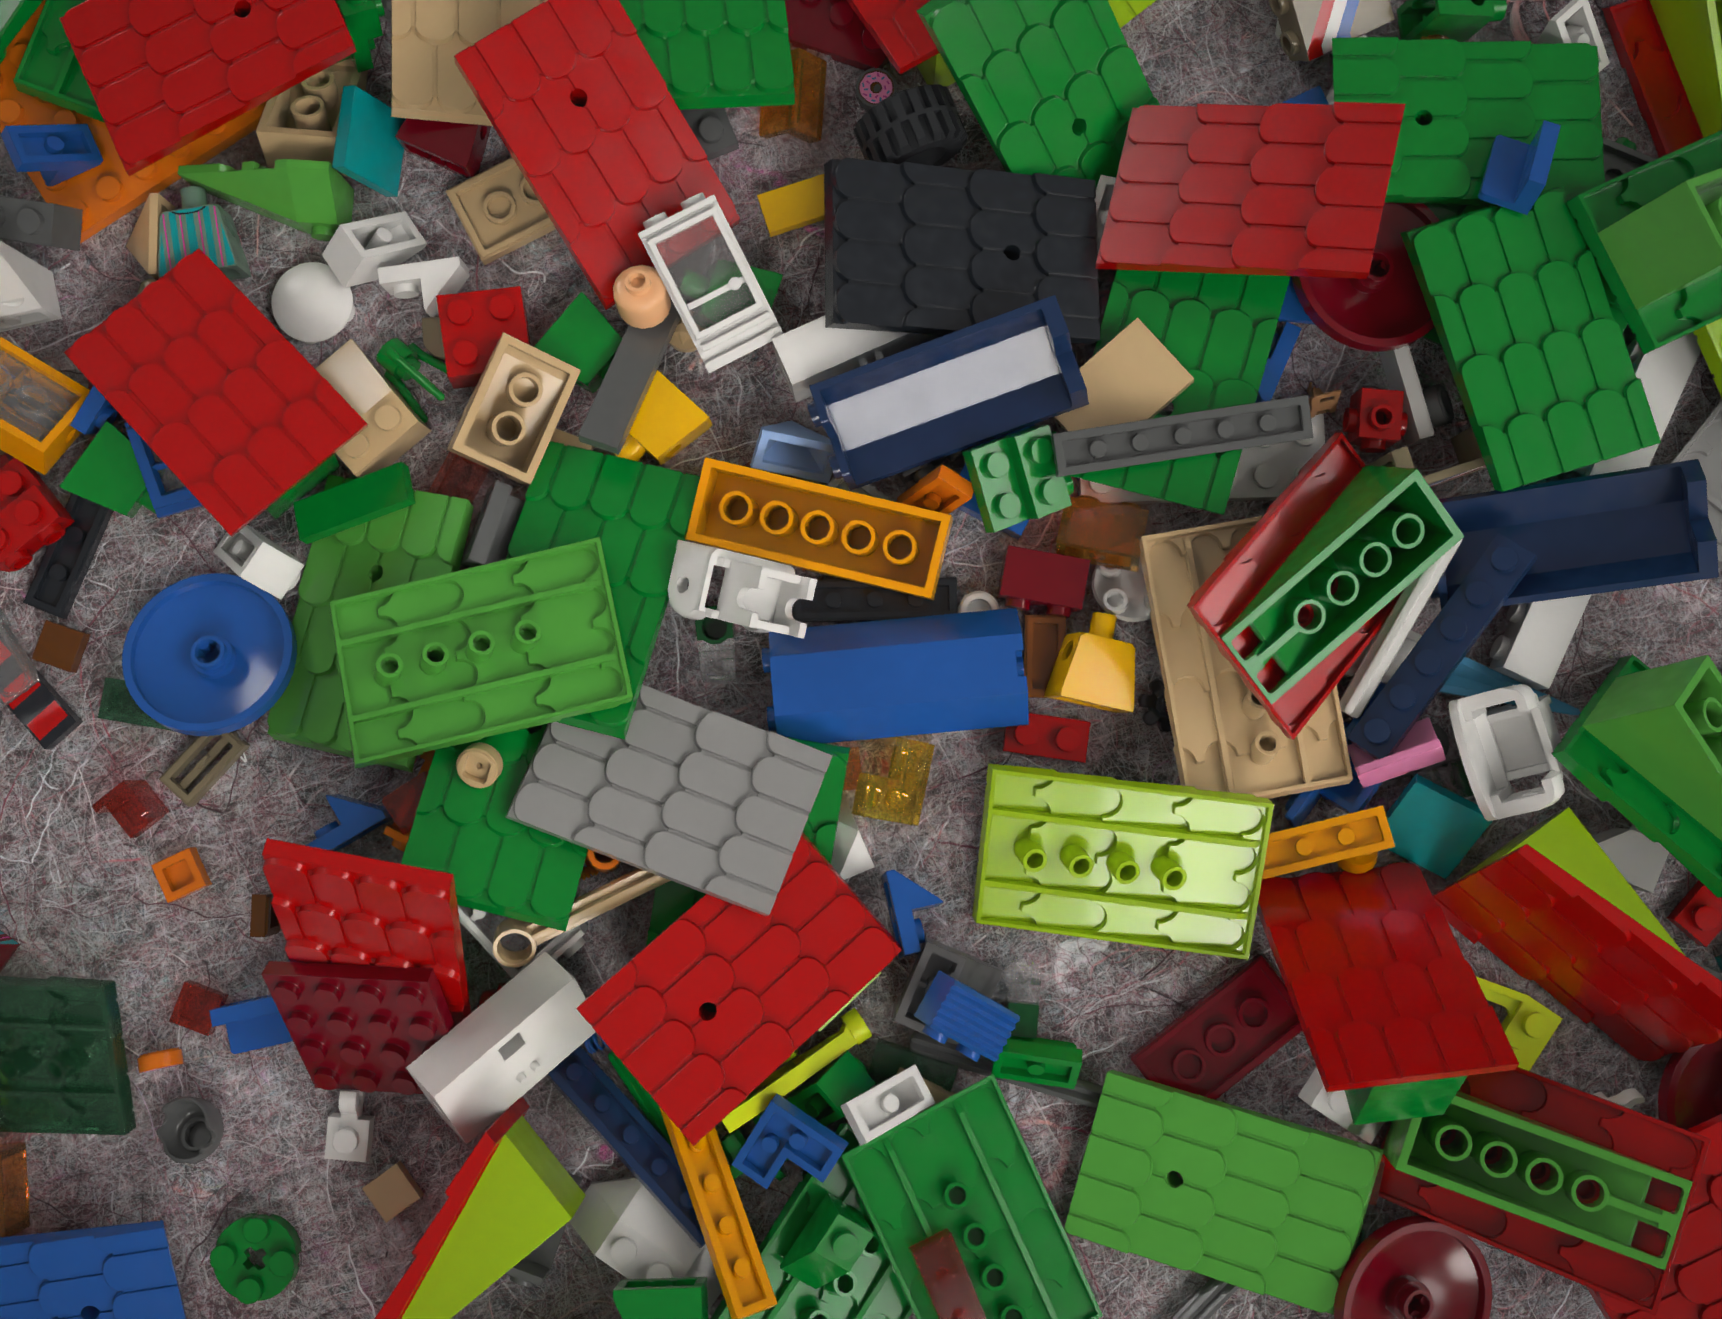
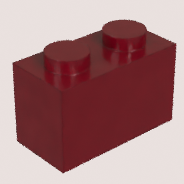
(1043, 581)

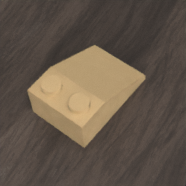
(306, 116)
(514, 410)
(390, 420)

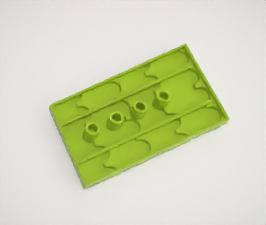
(1121, 860)

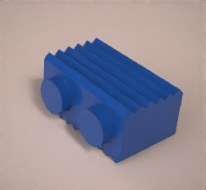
(967, 1017)

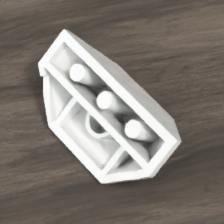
(638, 1235)

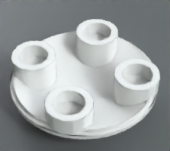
(311, 303)
(1121, 593)

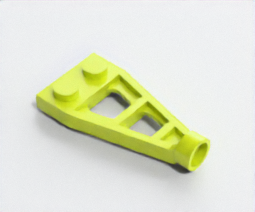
(1526, 1024)
(800, 1069)

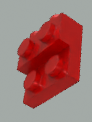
(28, 515)

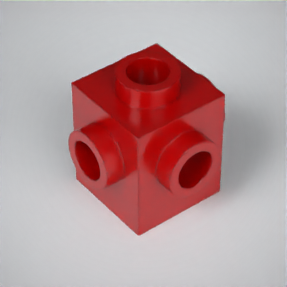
(1375, 419)

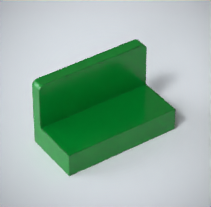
(1039, 1062)

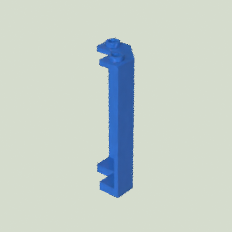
(898, 677)

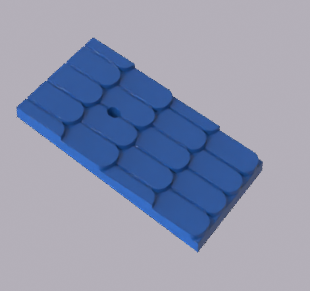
(90, 1274)

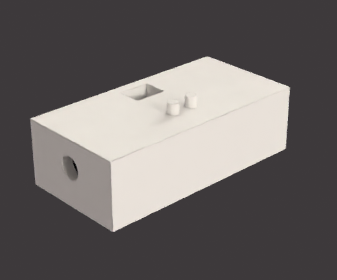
(819, 353)
(503, 1047)

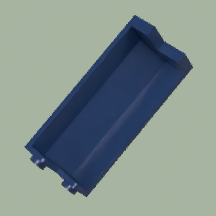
(949, 394)
(1592, 532)

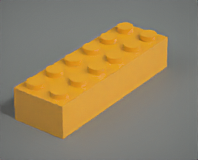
(819, 528)

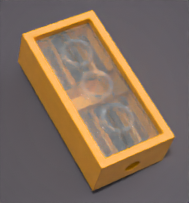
(36, 408)

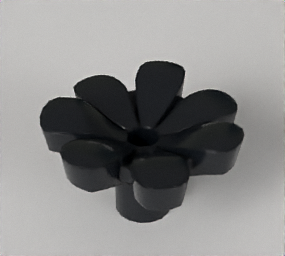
(1156, 705)

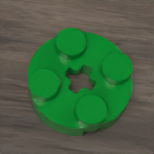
(232, 1262)

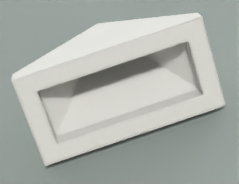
(850, 851)

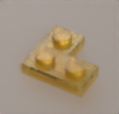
(901, 793)

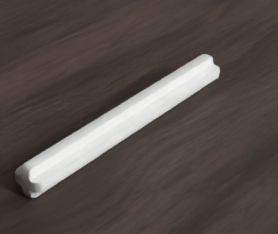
(1392, 637)

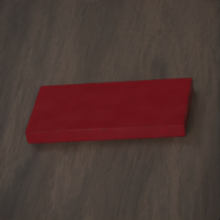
(1222, 1034)

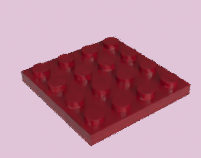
(359, 1021)

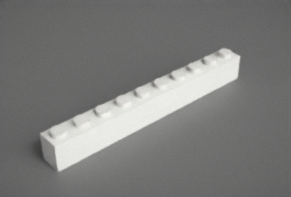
(1543, 629)

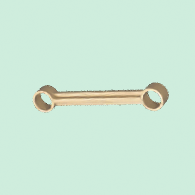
(584, 909)

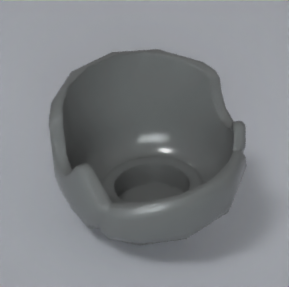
(190, 1129)

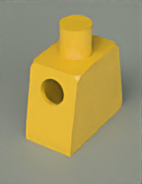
(664, 423)
(1095, 668)

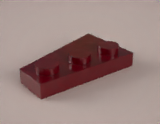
(834, 31)

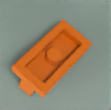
(939, 491)

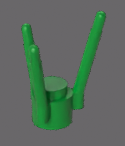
(402, 363)

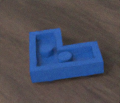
(791, 1134)

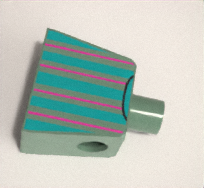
(200, 227)

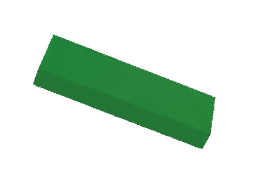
(354, 503)

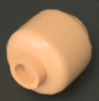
(641, 297)

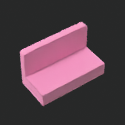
(1416, 751)

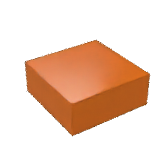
(181, 874)

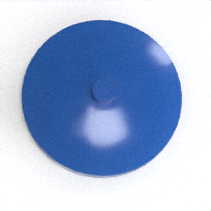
(209, 655)

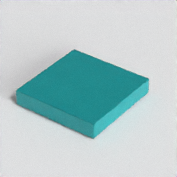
(367, 142)
(1434, 826)

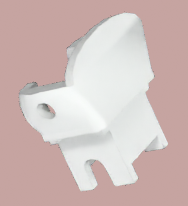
(752, 592)
(1508, 746)

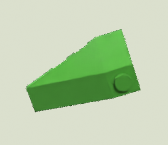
(294, 192)

